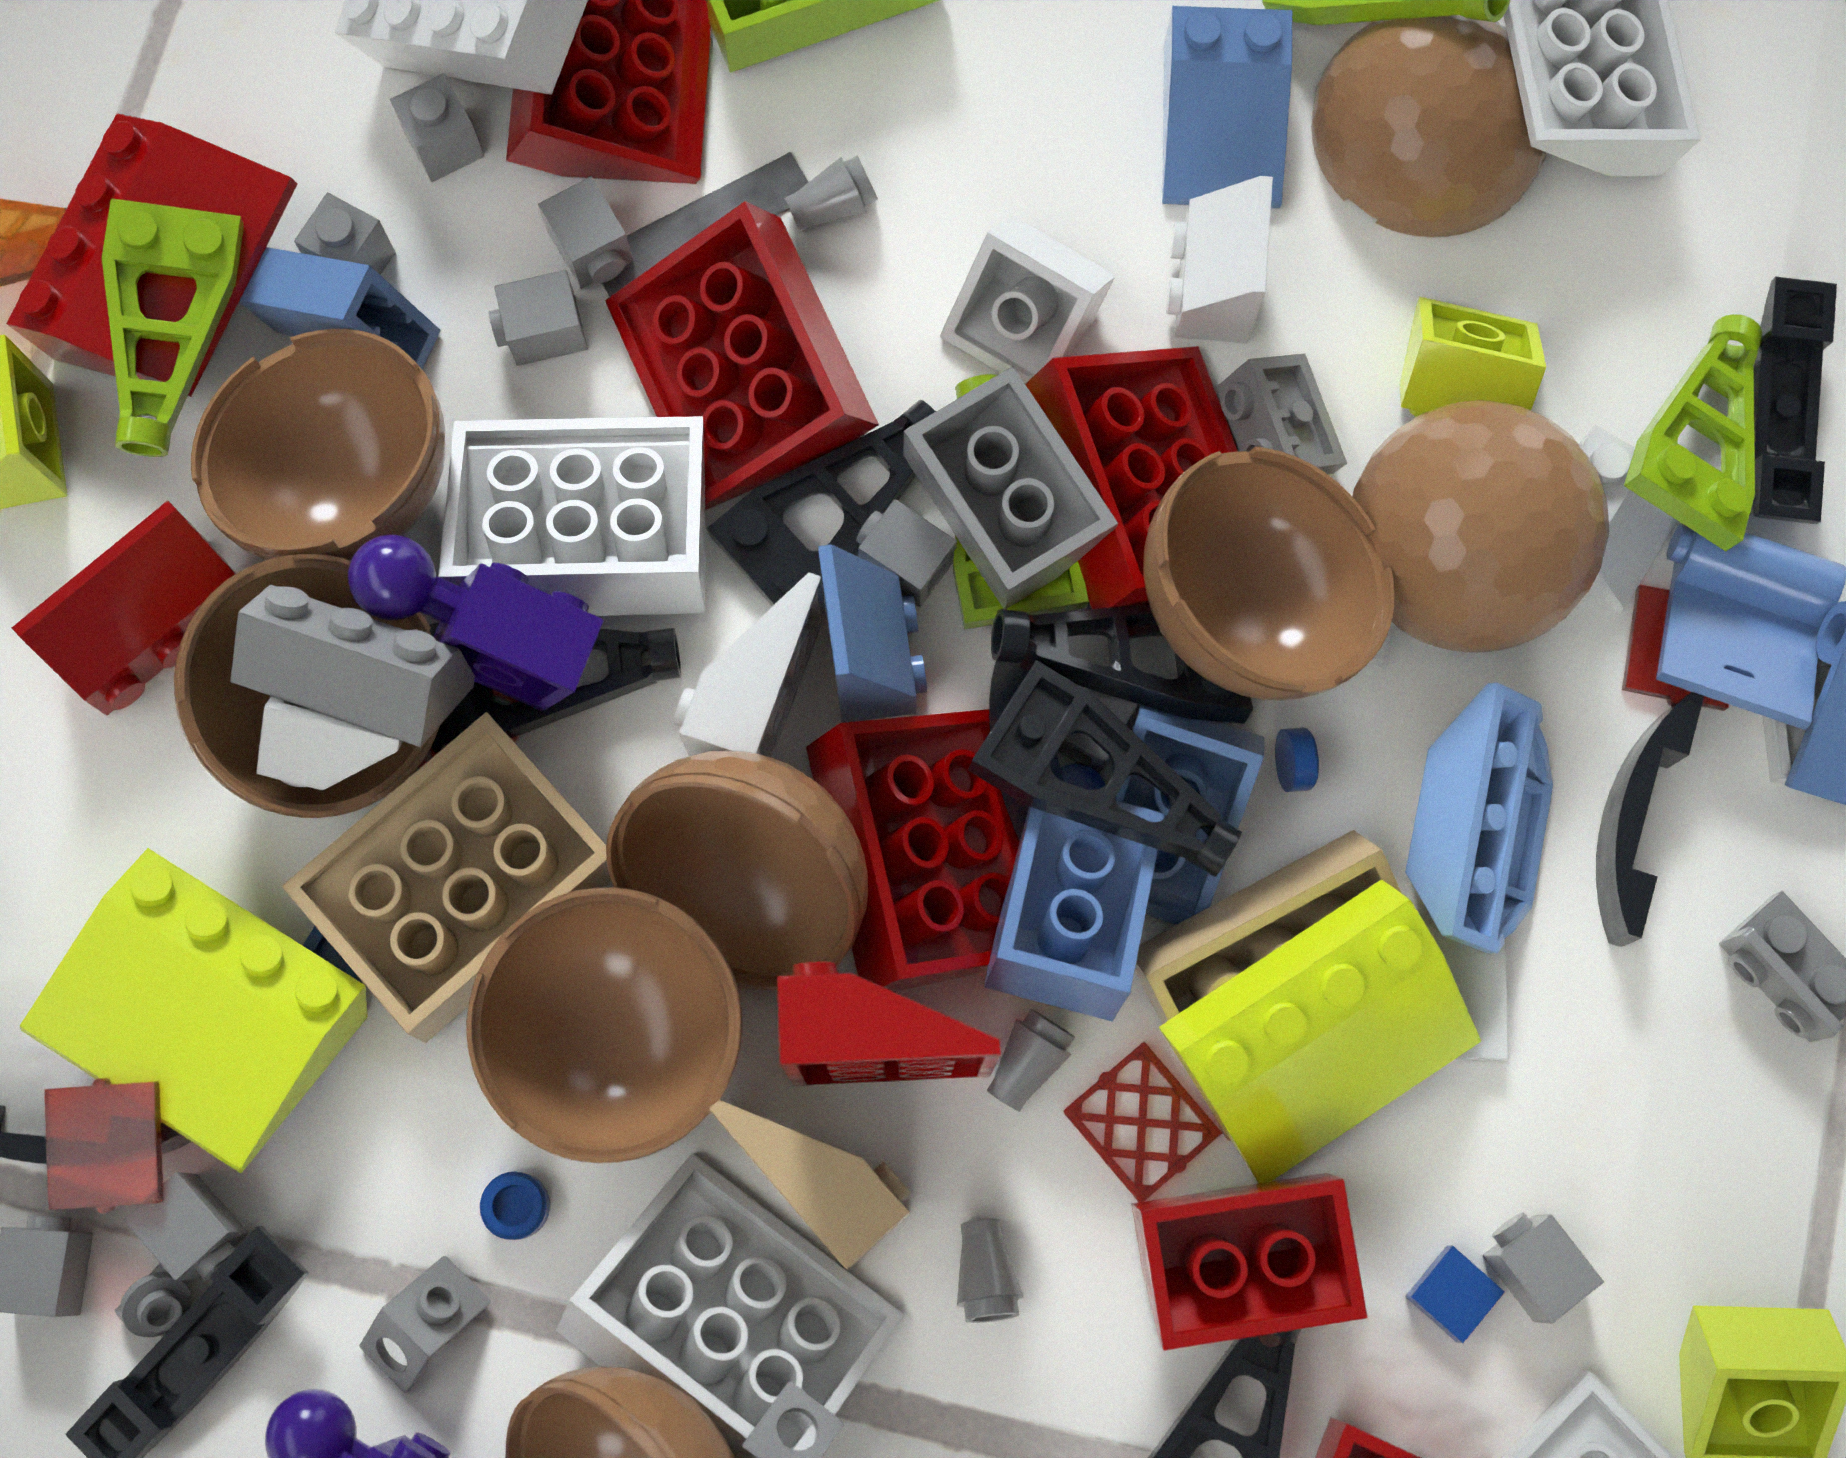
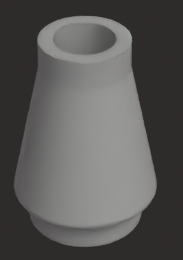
(833, 194)
(1029, 1059)
(986, 1274)

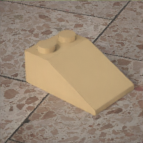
(826, 1186)

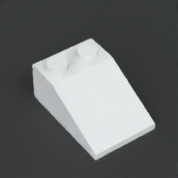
(753, 683)

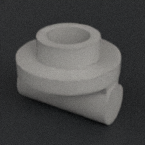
(154, 1303)

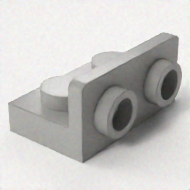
(1280, 408)
(1792, 966)

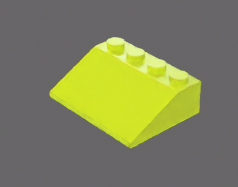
(202, 1000)
(1324, 1030)

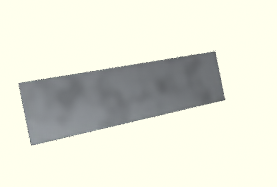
(762, 187)

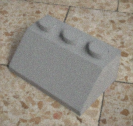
(1007, 486)
(348, 664)

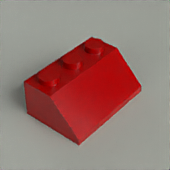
(126, 610)
(1249, 1260)

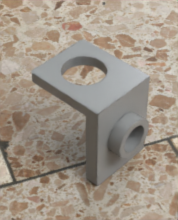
(423, 1320)
(764, 1438)

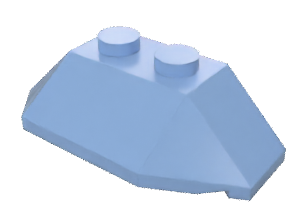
(1483, 819)

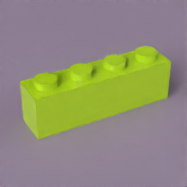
(769, 28)

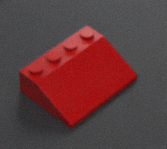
(624, 97)
(149, 163)
(745, 343)
(1133, 431)
(930, 842)
(858, 1032)

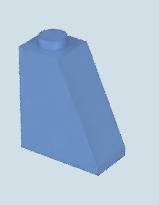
(314, 293)

